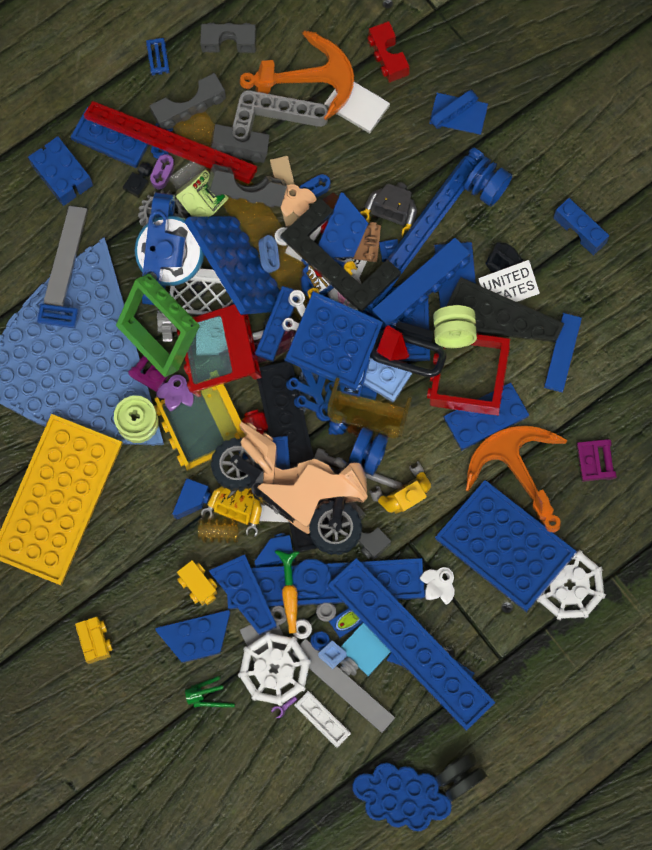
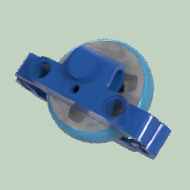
(167, 246)

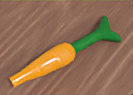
(289, 591)

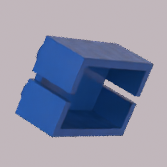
(60, 171)

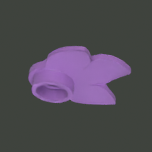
(175, 395)

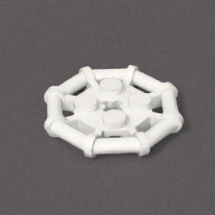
(578, 592)
(285, 671)

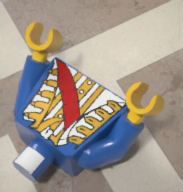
(313, 281)

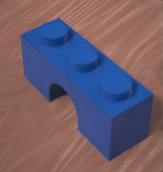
(590, 233)

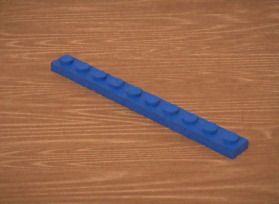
(427, 221)

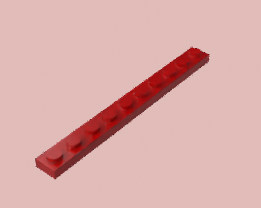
(168, 141)

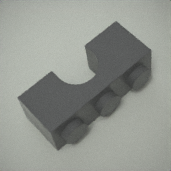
(214, 34)
(254, 149)
(373, 543)

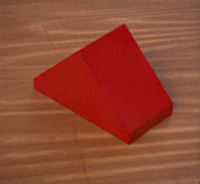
(392, 345)

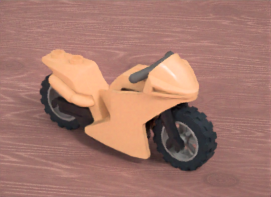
(299, 494)

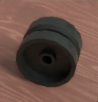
(461, 777)

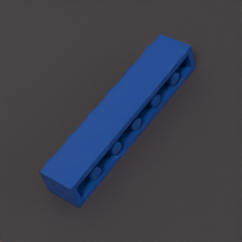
(422, 284)

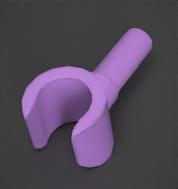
(284, 707)

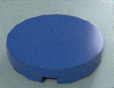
(311, 578)

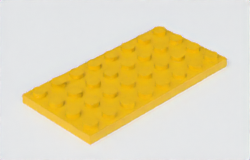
(57, 499)

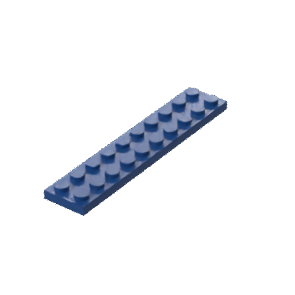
(397, 576)
(411, 644)

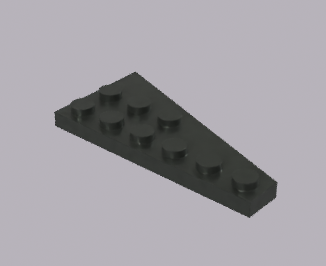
(502, 315)

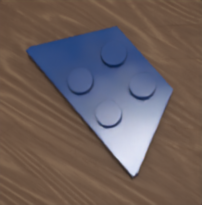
(343, 230)
(196, 637)

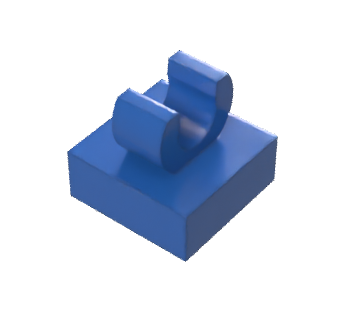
(387, 248)

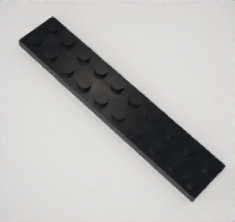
(288, 420)

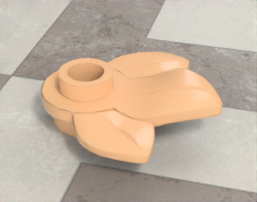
(299, 203)

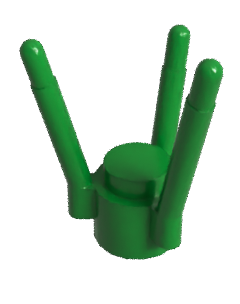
(195, 694)

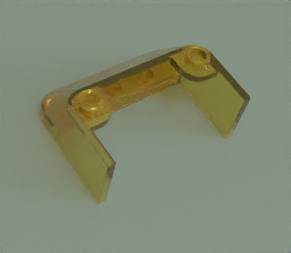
(367, 413)

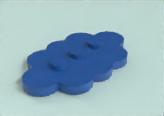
(401, 797)

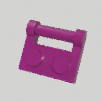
(152, 378)
(590, 462)

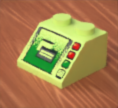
(197, 197)

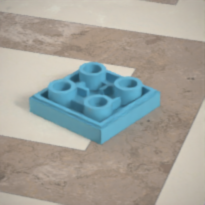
(365, 649)

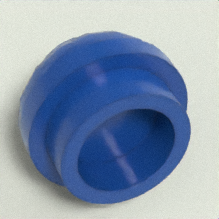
(336, 429)

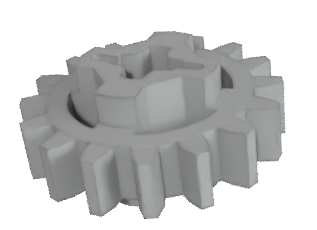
(166, 327)

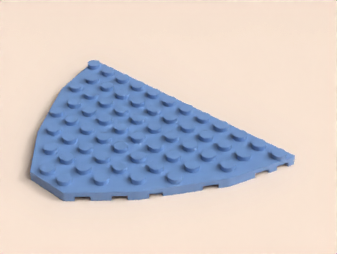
(77, 369)

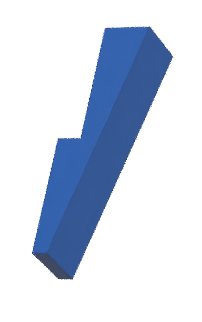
(563, 353)

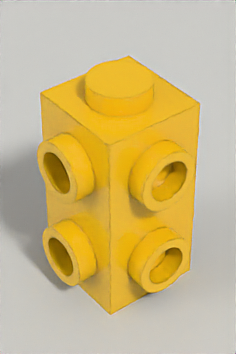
(201, 588)

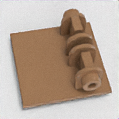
(369, 244)

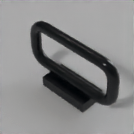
(416, 336)

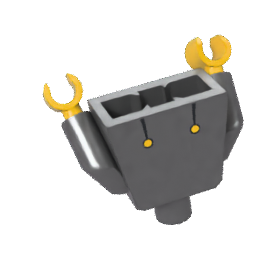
(392, 204)

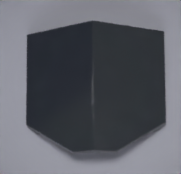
(502, 257)

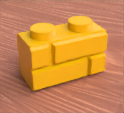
(93, 640)

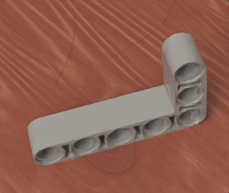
(274, 111)

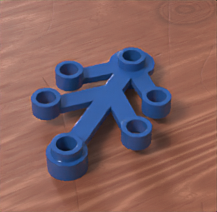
(313, 389)

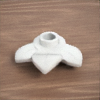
(438, 587)

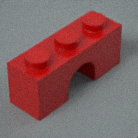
(393, 65)

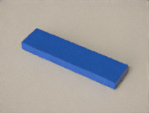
(274, 331)

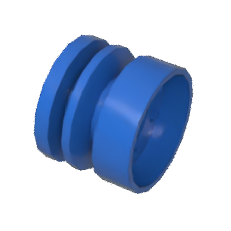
(484, 179)

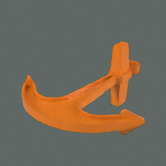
(336, 72)
(505, 447)

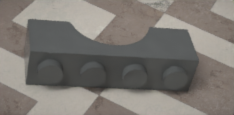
(170, 113)
(268, 191)

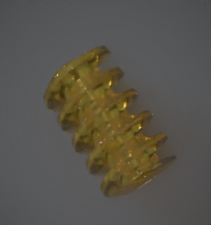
(218, 530)

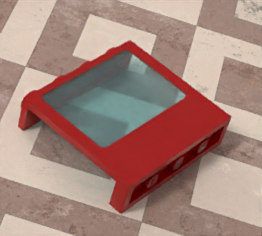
(221, 350)

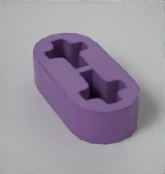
(158, 170)

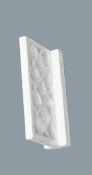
(203, 275)

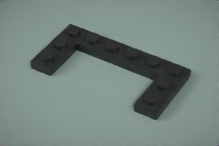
(357, 294)

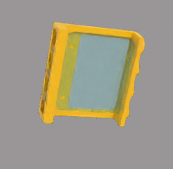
(201, 427)

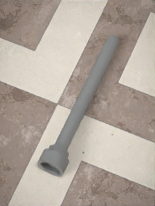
(322, 456)

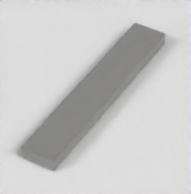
(65, 256)
(347, 689)

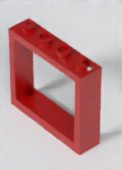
(474, 405)

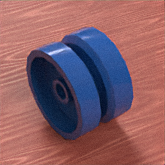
(368, 451)

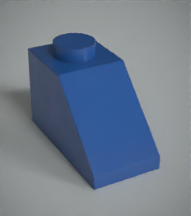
(191, 498)
(268, 556)

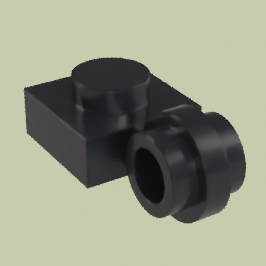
(136, 183)

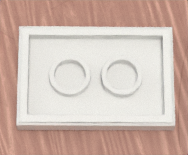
(362, 108)

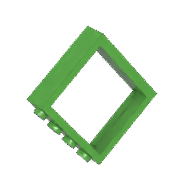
(143, 340)

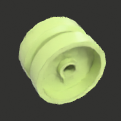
(455, 326)
(131, 409)

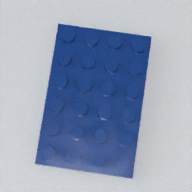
(235, 263)
(505, 545)

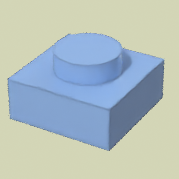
(332, 654)

